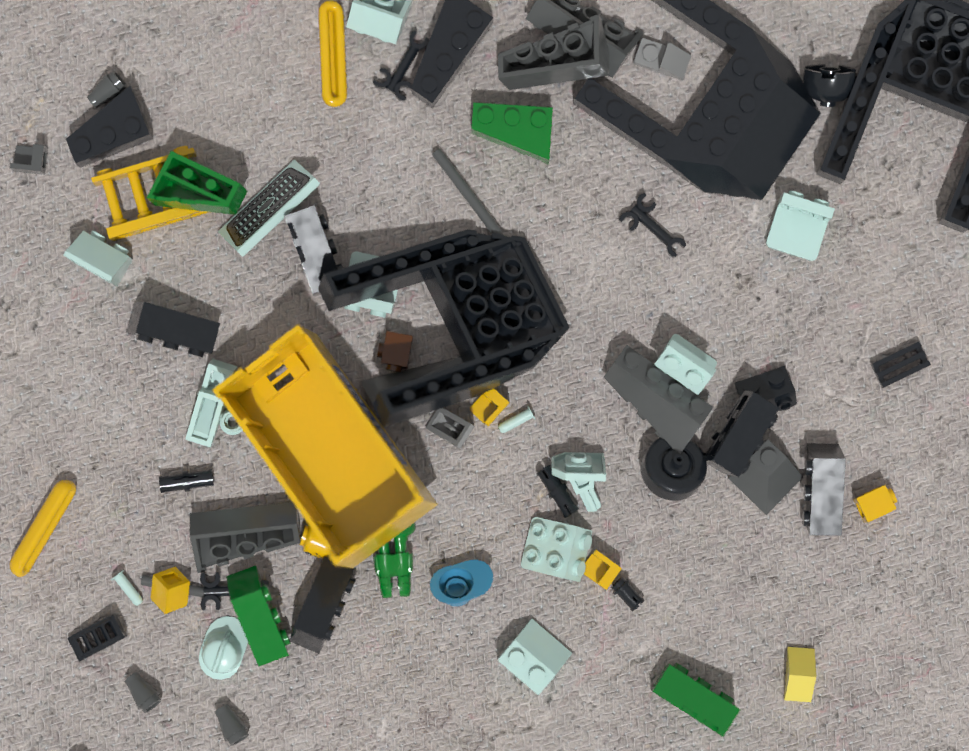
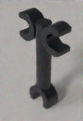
(395, 82)
(638, 213)
(211, 590)

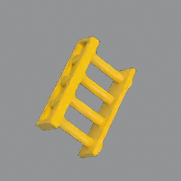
(146, 219)

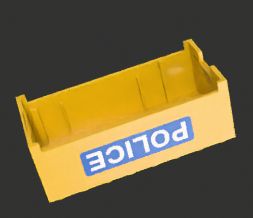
(326, 448)

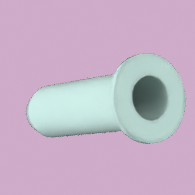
(516, 420)
(128, 588)

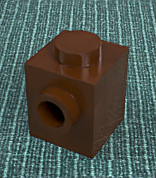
(395, 351)

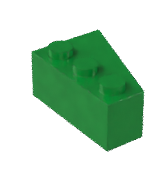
(515, 127)
(195, 187)
(257, 616)
(696, 698)

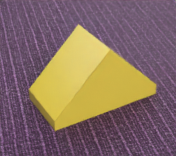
(800, 674)

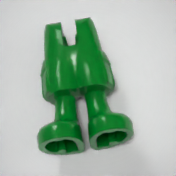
(396, 564)

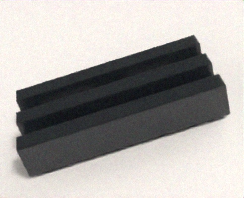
(920, 355)

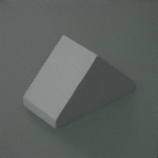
(450, 427)

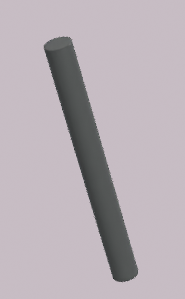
(466, 192)

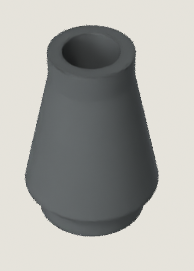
(107, 89)
(143, 693)
(231, 725)

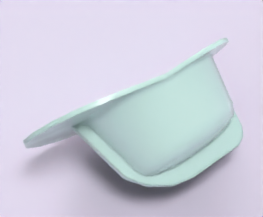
(223, 648)

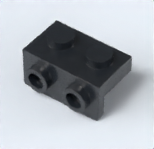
(771, 385)

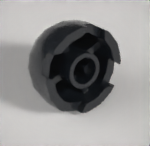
(828, 83)

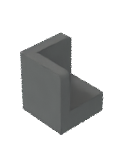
(30, 159)

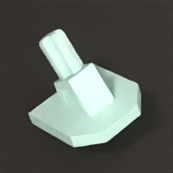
(581, 471)

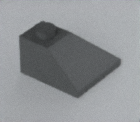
(768, 477)

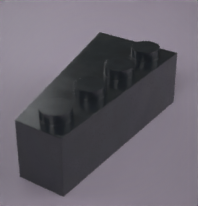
(452, 42)

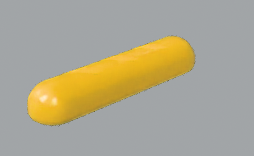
(332, 53)
(42, 527)

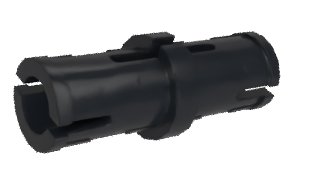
(186, 481)
(557, 491)

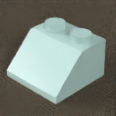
(379, 18)
(98, 257)
(534, 656)

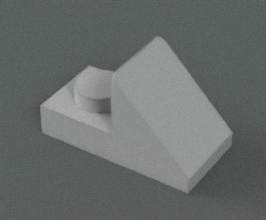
(662, 58)

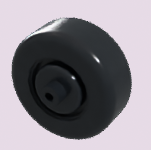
(672, 473)

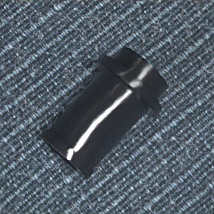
(627, 593)

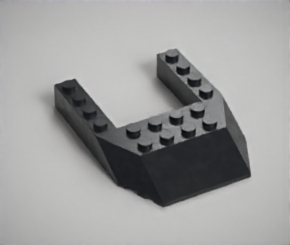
(921, 57)
(741, 126)
(488, 299)

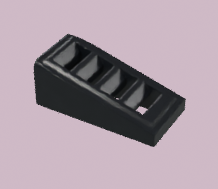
(116, 627)

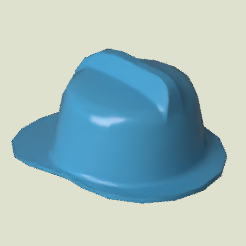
(461, 582)

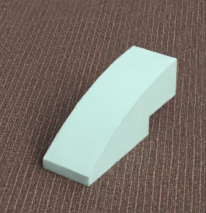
(208, 407)

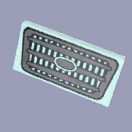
(268, 208)

